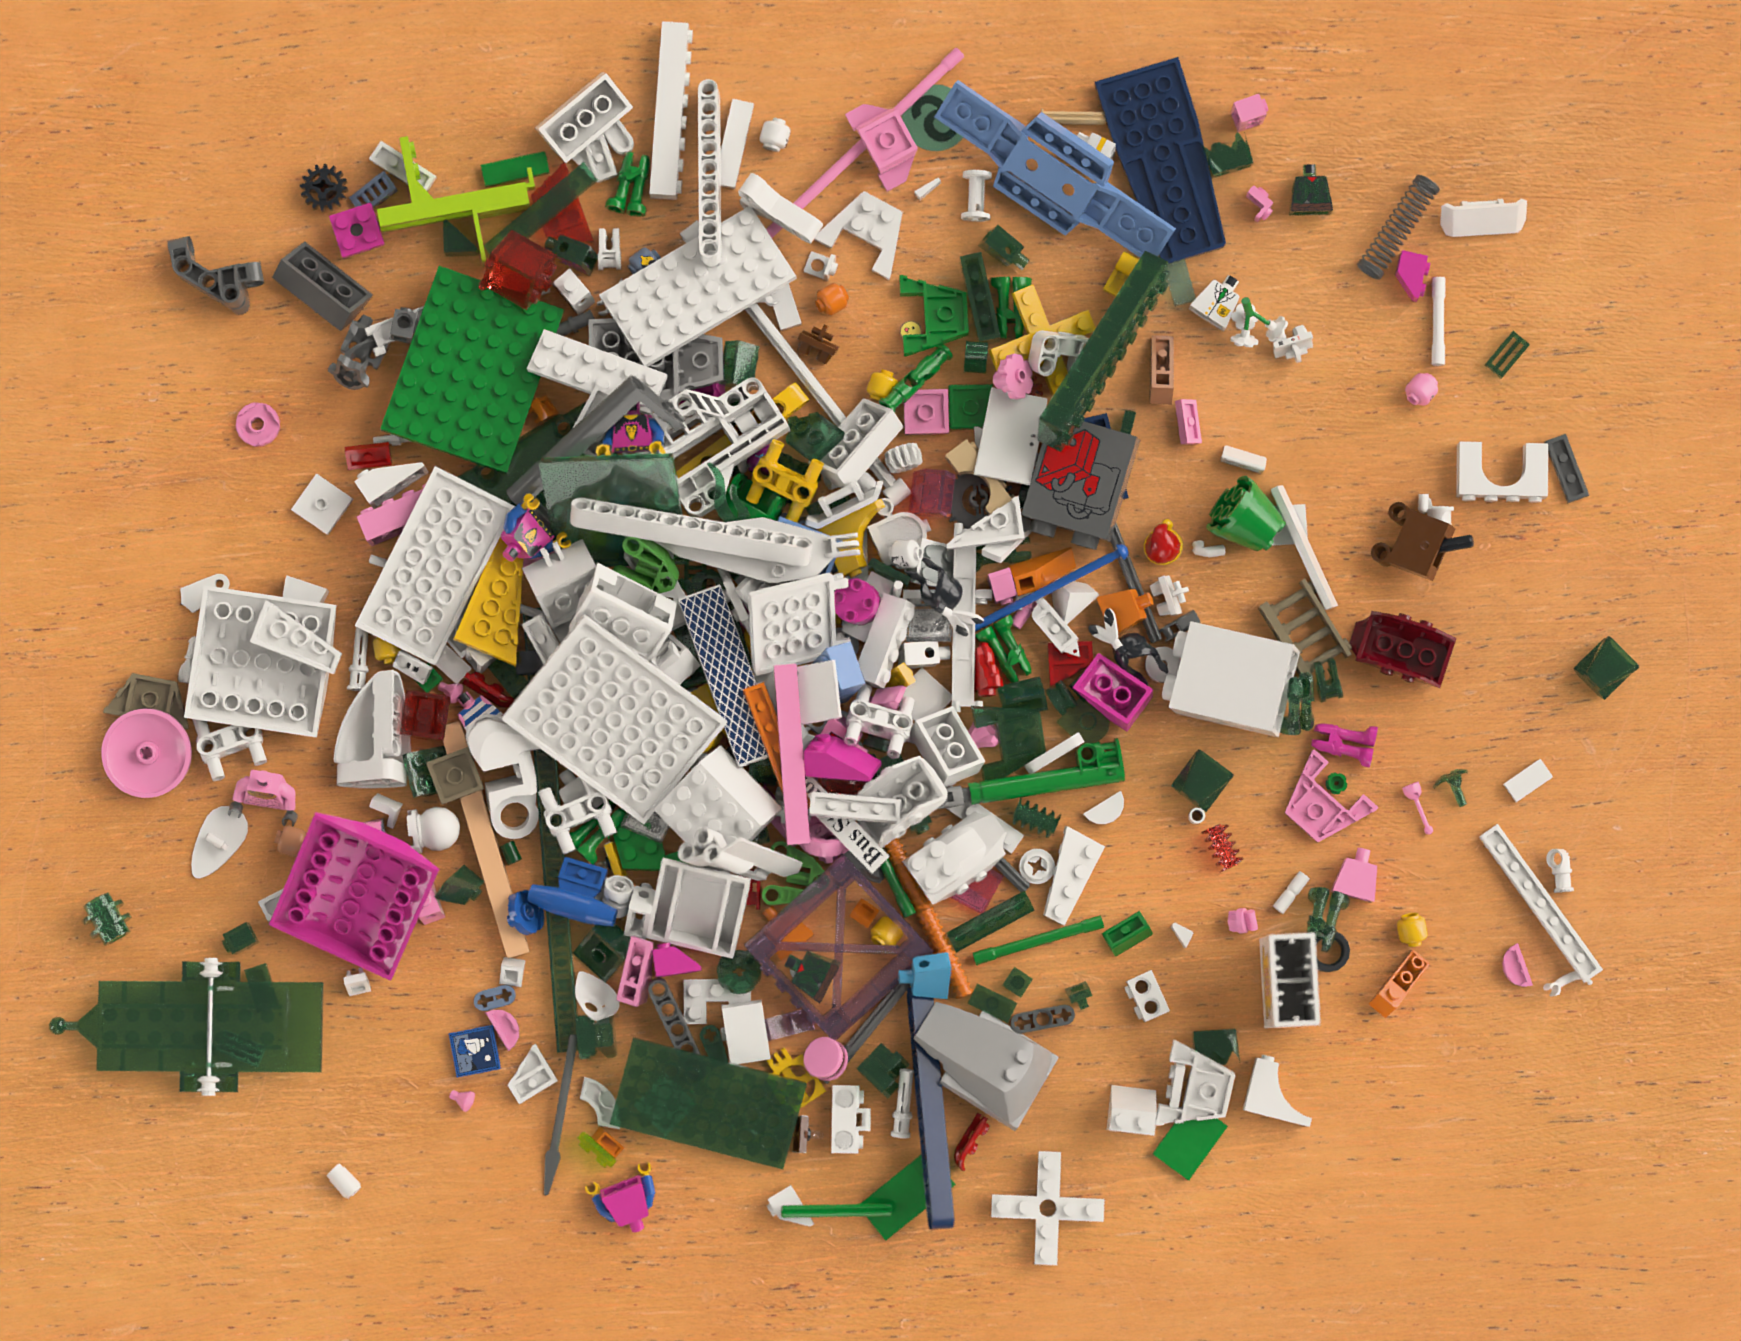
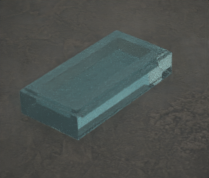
(1180, 283)

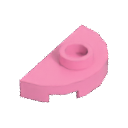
(1515, 967)
(505, 1026)

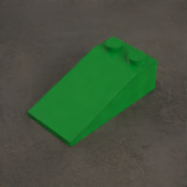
(905, 1194)

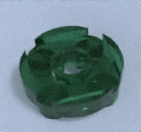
(733, 982)

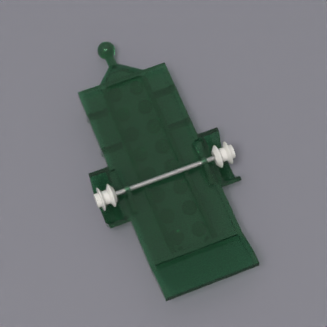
(205, 1026)

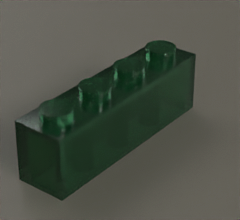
(979, 298)

